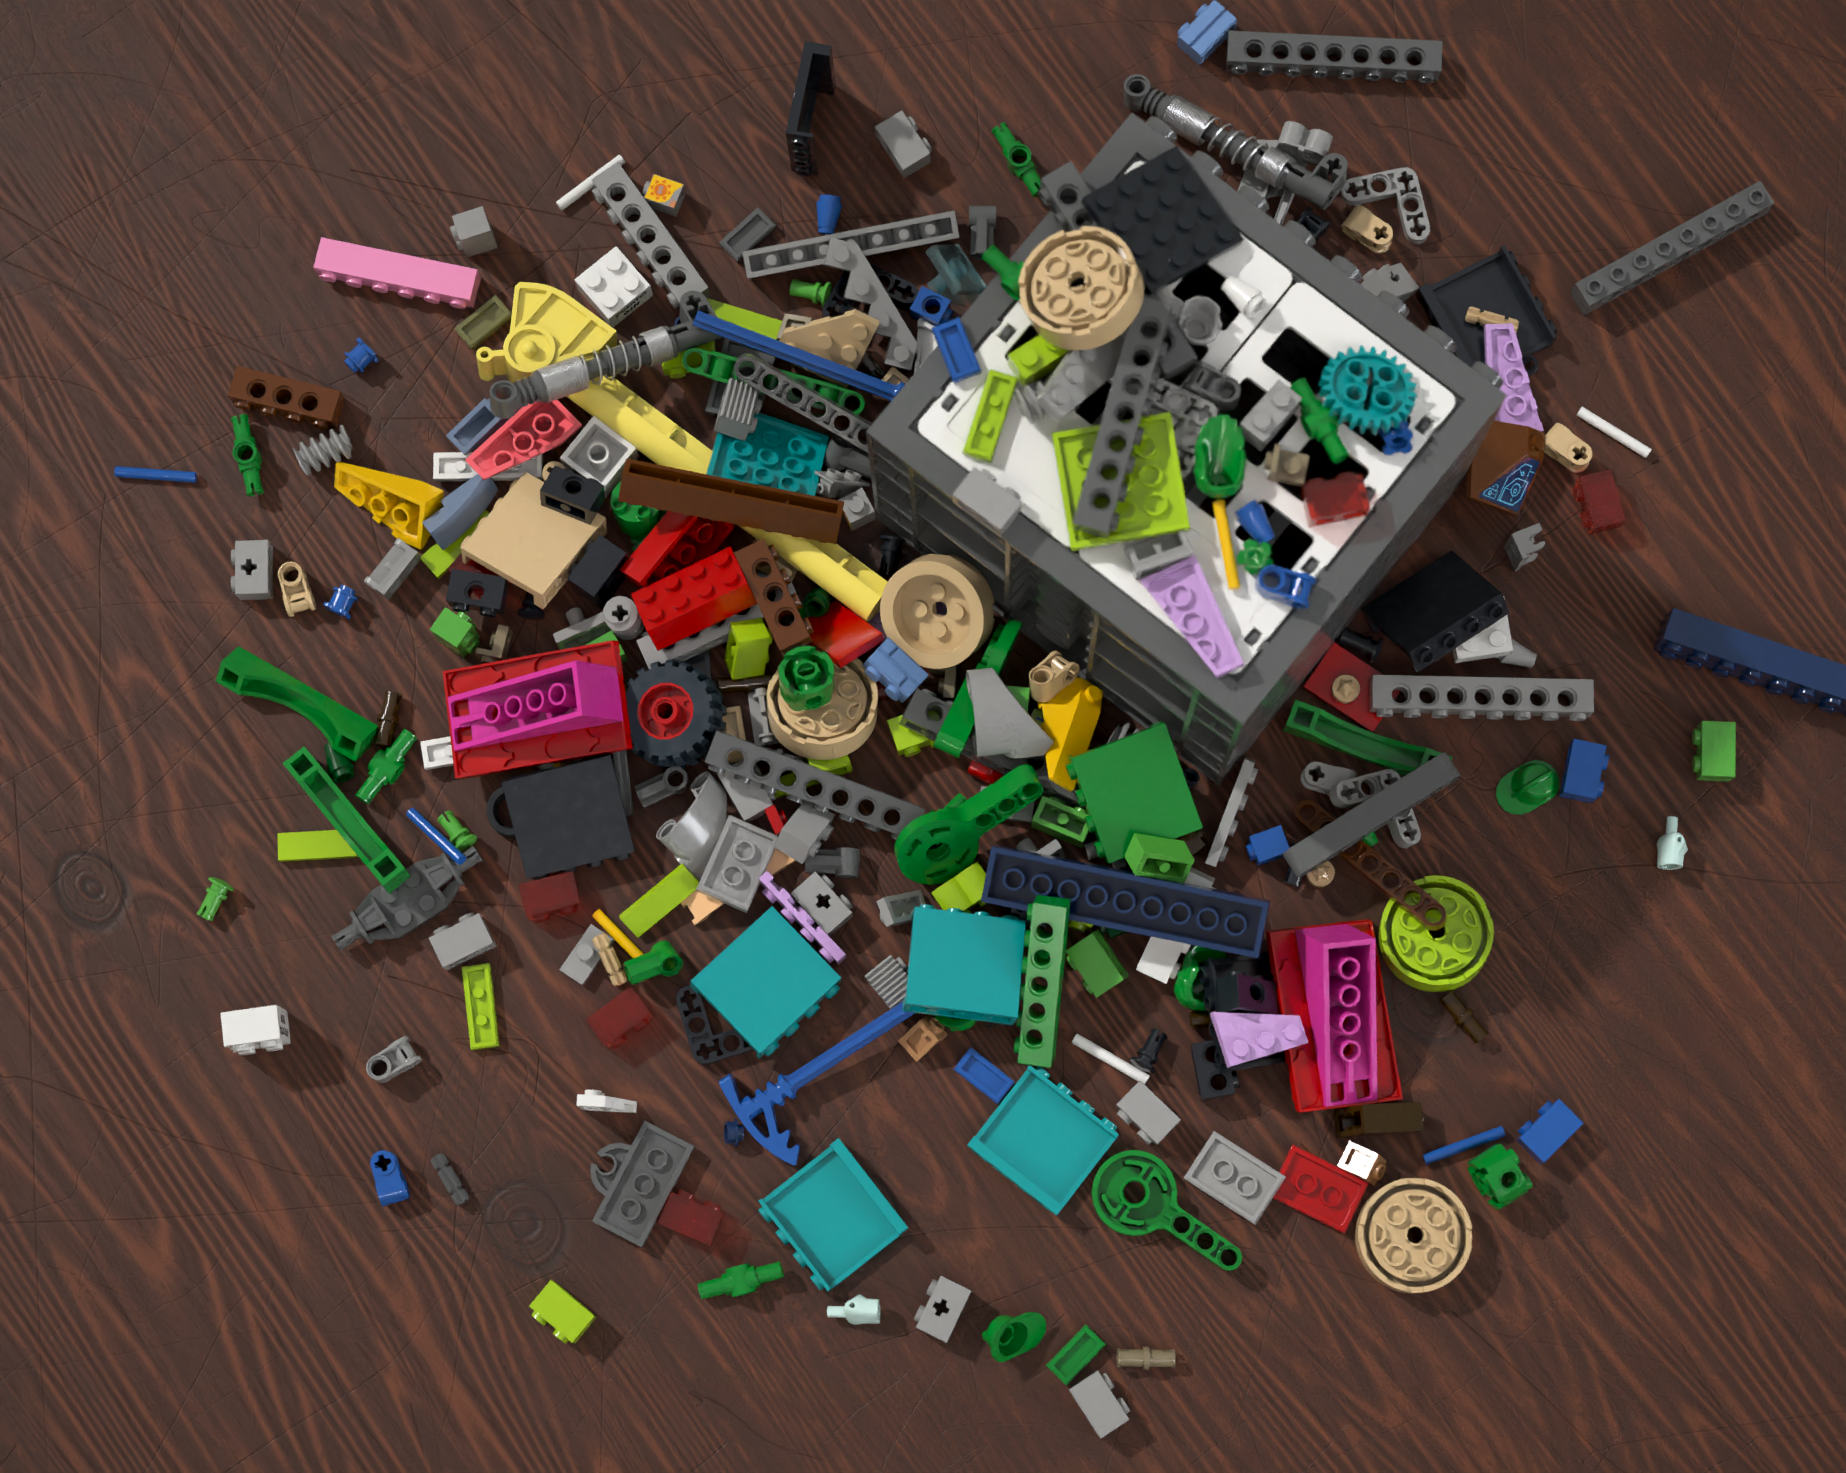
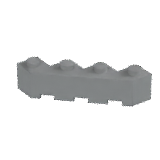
(866, 288)

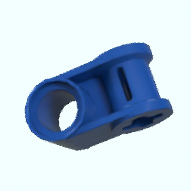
(1287, 587)
(390, 1183)

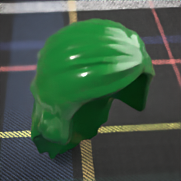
(1219, 457)
(1187, 987)

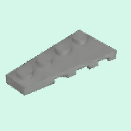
(1079, 376)
(1237, 801)

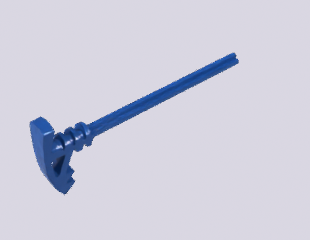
(796, 356)
(787, 1085)

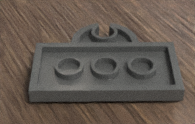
(639, 1181)

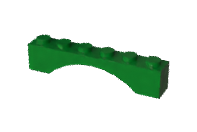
(254, 677)
(1327, 730)
(346, 820)

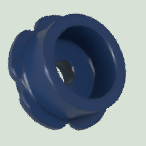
(733, 1132)

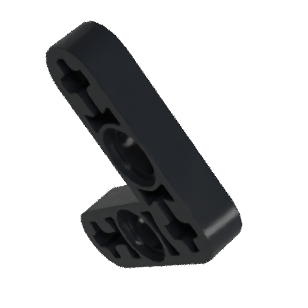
(846, 305)
(706, 1037)

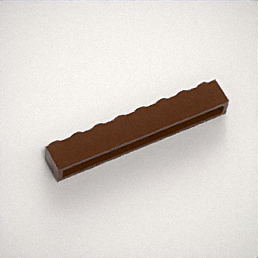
(730, 501)

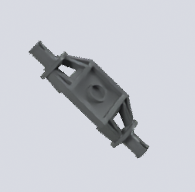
(409, 904)

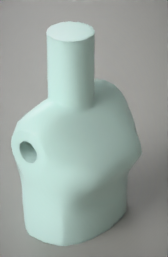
(1671, 847)
(857, 1311)

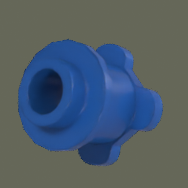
(359, 357)
(1397, 439)
(341, 601)

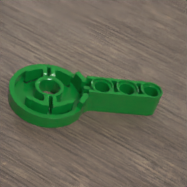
(960, 718)
(964, 828)
(1156, 1209)

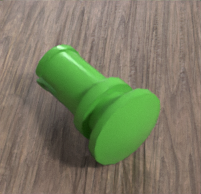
(814, 292)
(458, 834)
(214, 897)

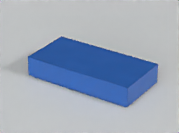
(956, 350)
(984, 1075)

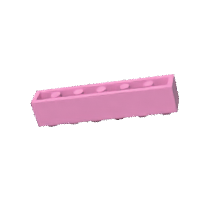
(397, 273)

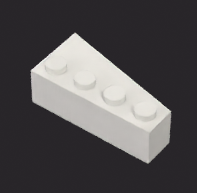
(1161, 954)

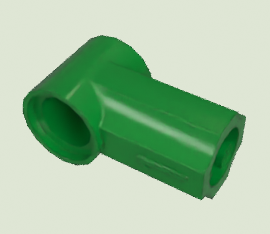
(660, 960)

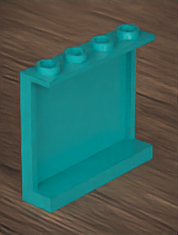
(964, 965)
(767, 982)
(1044, 1139)
(832, 1216)

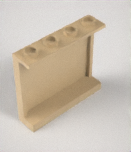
(530, 541)

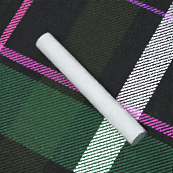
(586, 185)
(1614, 432)
(1110, 1059)

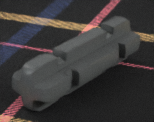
(449, 1179)

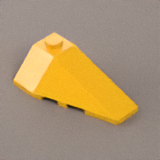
(392, 499)
(1070, 724)

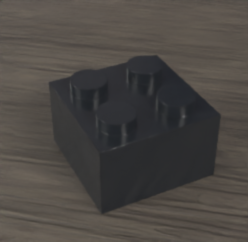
(598, 572)

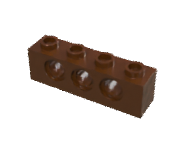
(248, 381)
(751, 560)

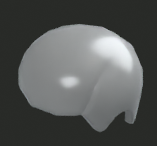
(1199, 320)

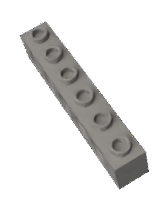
(616, 181)
(707, 639)

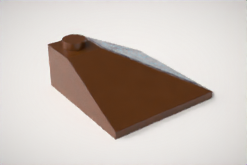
(1505, 467)

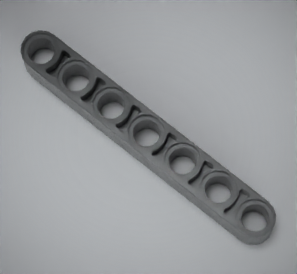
(808, 397)
(1371, 815)

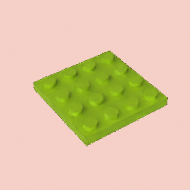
(1155, 488)

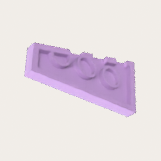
(1505, 357)
(1193, 609)
(792, 913)

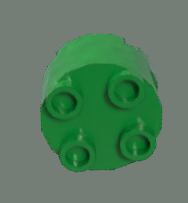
(634, 519)
(806, 678)
(1498, 1176)

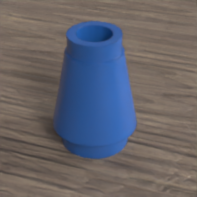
(828, 213)
(1255, 522)

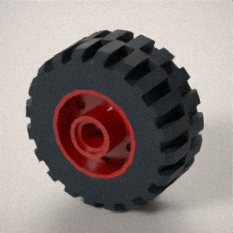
(673, 714)

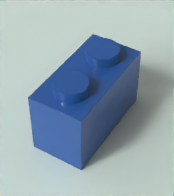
(1583, 771)
(1548, 1130)

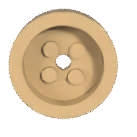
(1088, 313)
(911, 615)
(832, 728)
(1384, 1241)

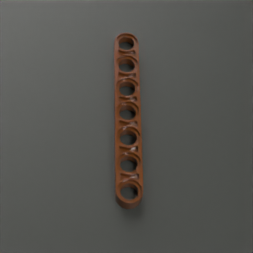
(1377, 875)

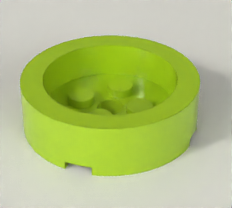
(1443, 961)

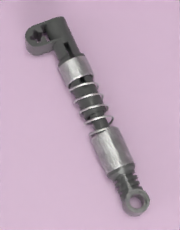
(1267, 163)
(574, 373)

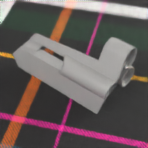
(1302, 145)

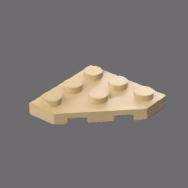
(836, 339)

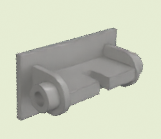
(839, 484)
(758, 710)

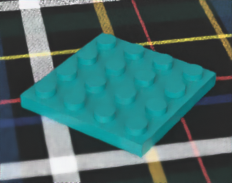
(772, 456)

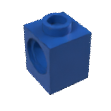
(928, 298)
(1267, 845)

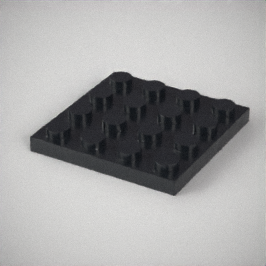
(1164, 219)

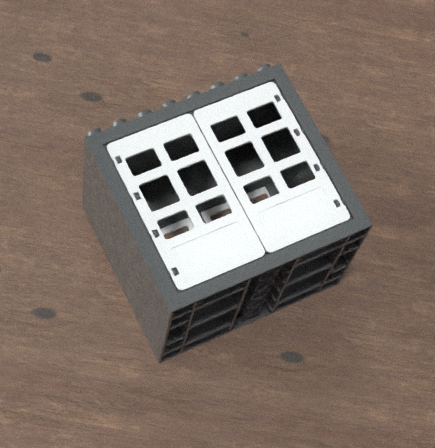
(1088, 597)

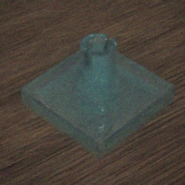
(954, 271)

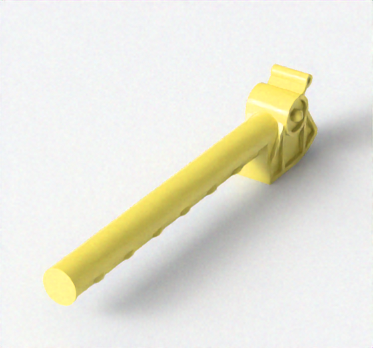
(556, 327)

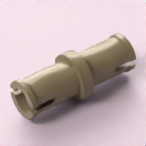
(1145, 1358)

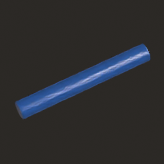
(155, 474)
(436, 836)
(1463, 1145)

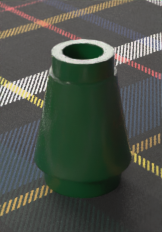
(817, 602)
(339, 766)

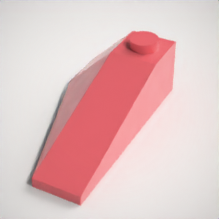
(523, 437)

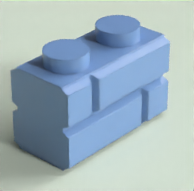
(1206, 31)
(894, 670)

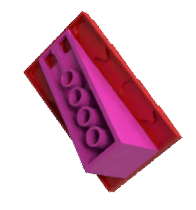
(537, 710)
(1345, 1002)

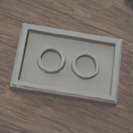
(737, 864)
(1234, 1178)

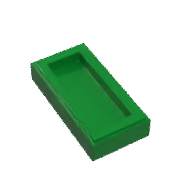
(1075, 1355)

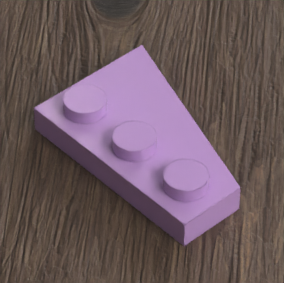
(1254, 1036)

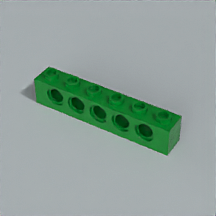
(1056, 913)

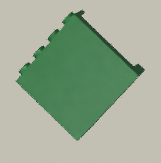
(1132, 790)

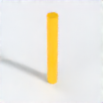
(1226, 545)
(617, 934)

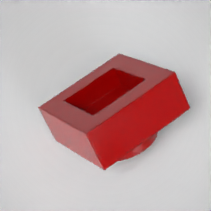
(776, 819)

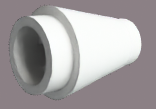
(1245, 297)

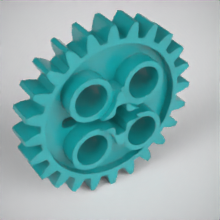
(1387, 387)

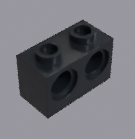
(1206, 1070)

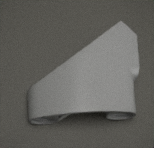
(1000, 719)
(699, 829)

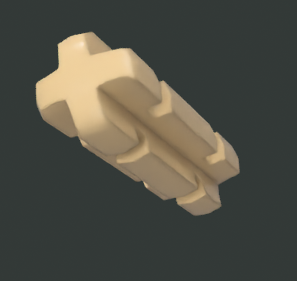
(1474, 315)
(609, 959)

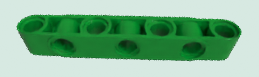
(721, 368)

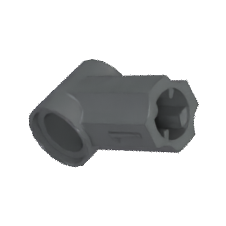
(982, 226)
(844, 455)
(660, 788)
(839, 862)

